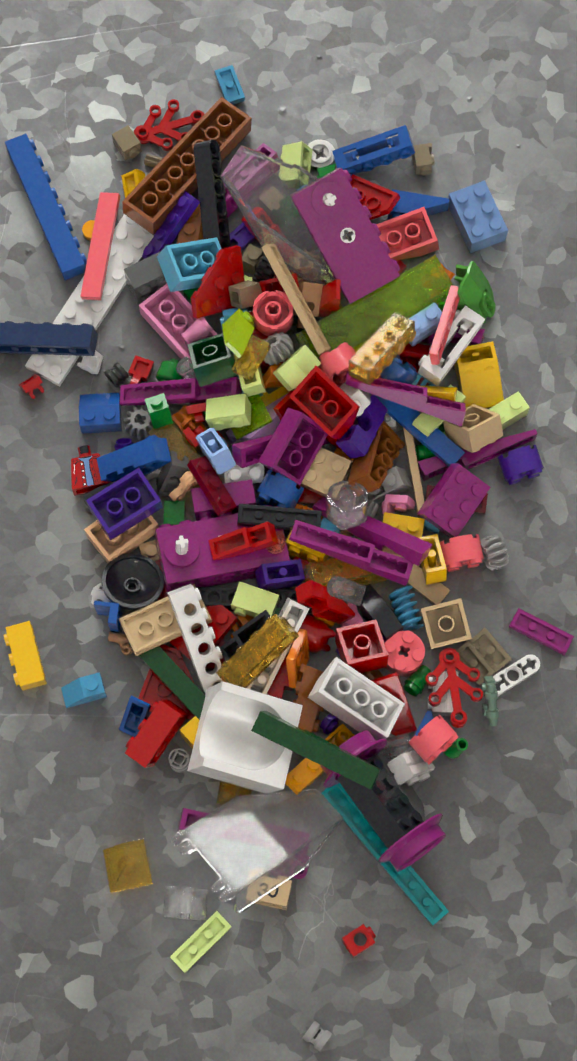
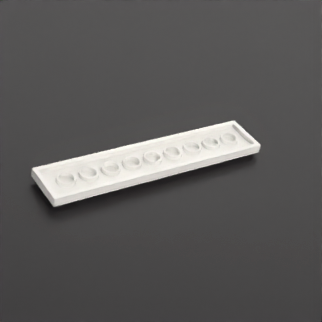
(126, 249)

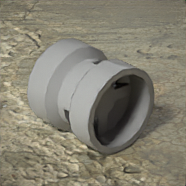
(181, 763)
(321, 1039)

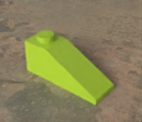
(237, 331)

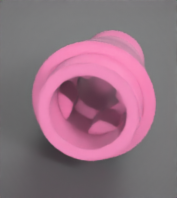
(197, 330)

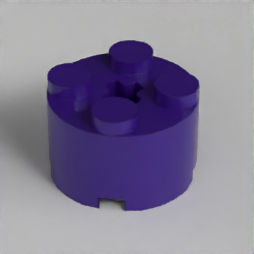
(521, 463)

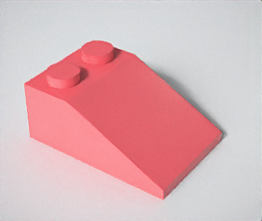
(409, 235)

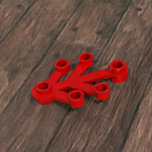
(165, 126)
(453, 683)

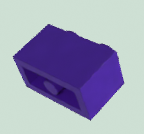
(280, 575)

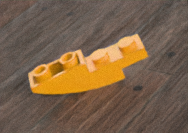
(308, 771)

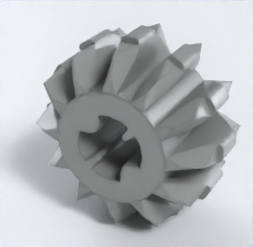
(280, 348)
(133, 424)
(494, 552)

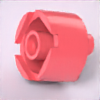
(272, 303)
(336, 362)
(462, 551)
(406, 642)
(433, 739)

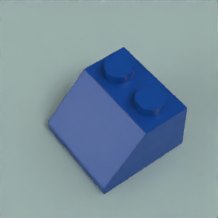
(100, 413)

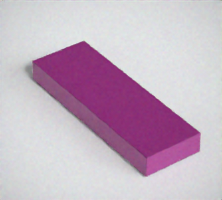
(541, 631)

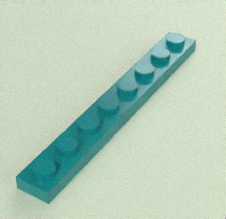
(407, 878)

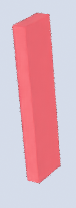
(444, 325)

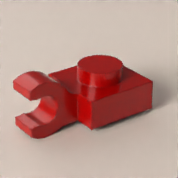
(140, 369)

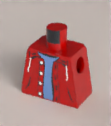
(85, 472)

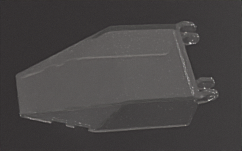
(262, 194)
(260, 841)

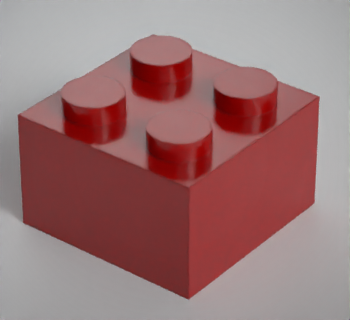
(362, 646)

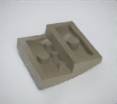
(483, 654)

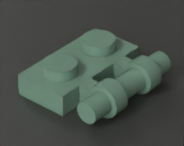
(490, 708)

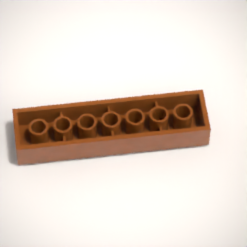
(176, 172)

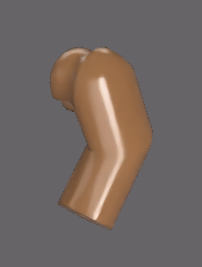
(122, 640)

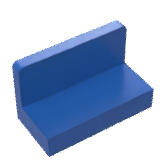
(113, 611)

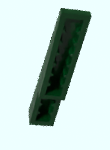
(174, 679)
(315, 749)

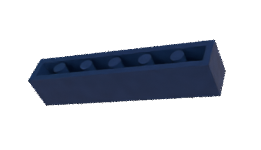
(48, 338)

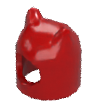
(318, 634)

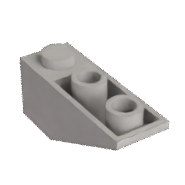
(394, 483)

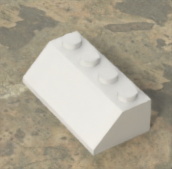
(356, 700)

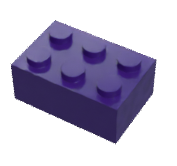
(124, 504)

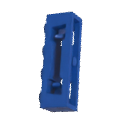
(375, 151)

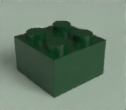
(211, 360)

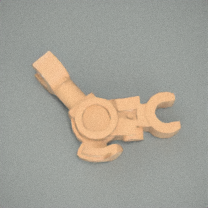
(187, 482)

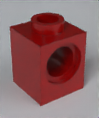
(348, 940)

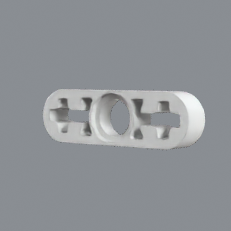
(522, 662)

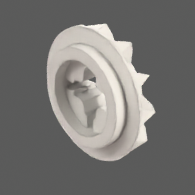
(318, 146)

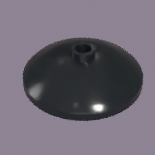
(135, 572)

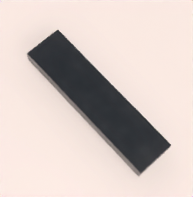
(281, 517)

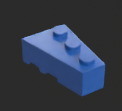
(146, 454)

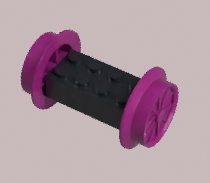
(387, 807)

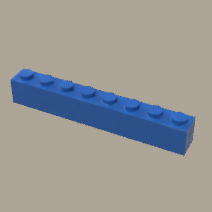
(46, 207)

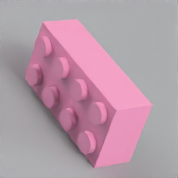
(170, 317)

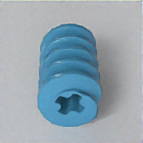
(404, 608)

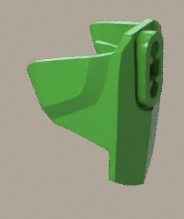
(474, 291)

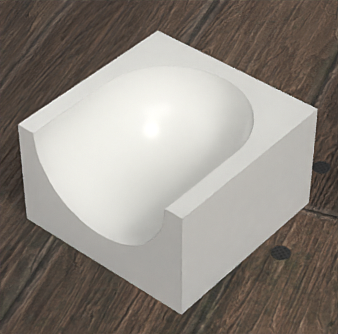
(228, 747)

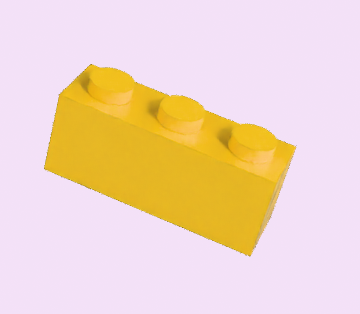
(25, 656)

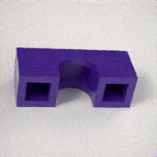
(359, 437)

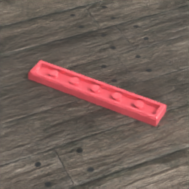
(100, 246)

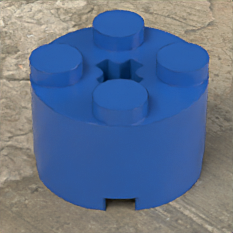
(400, 372)
(279, 490)

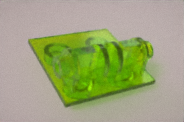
(259, 417)

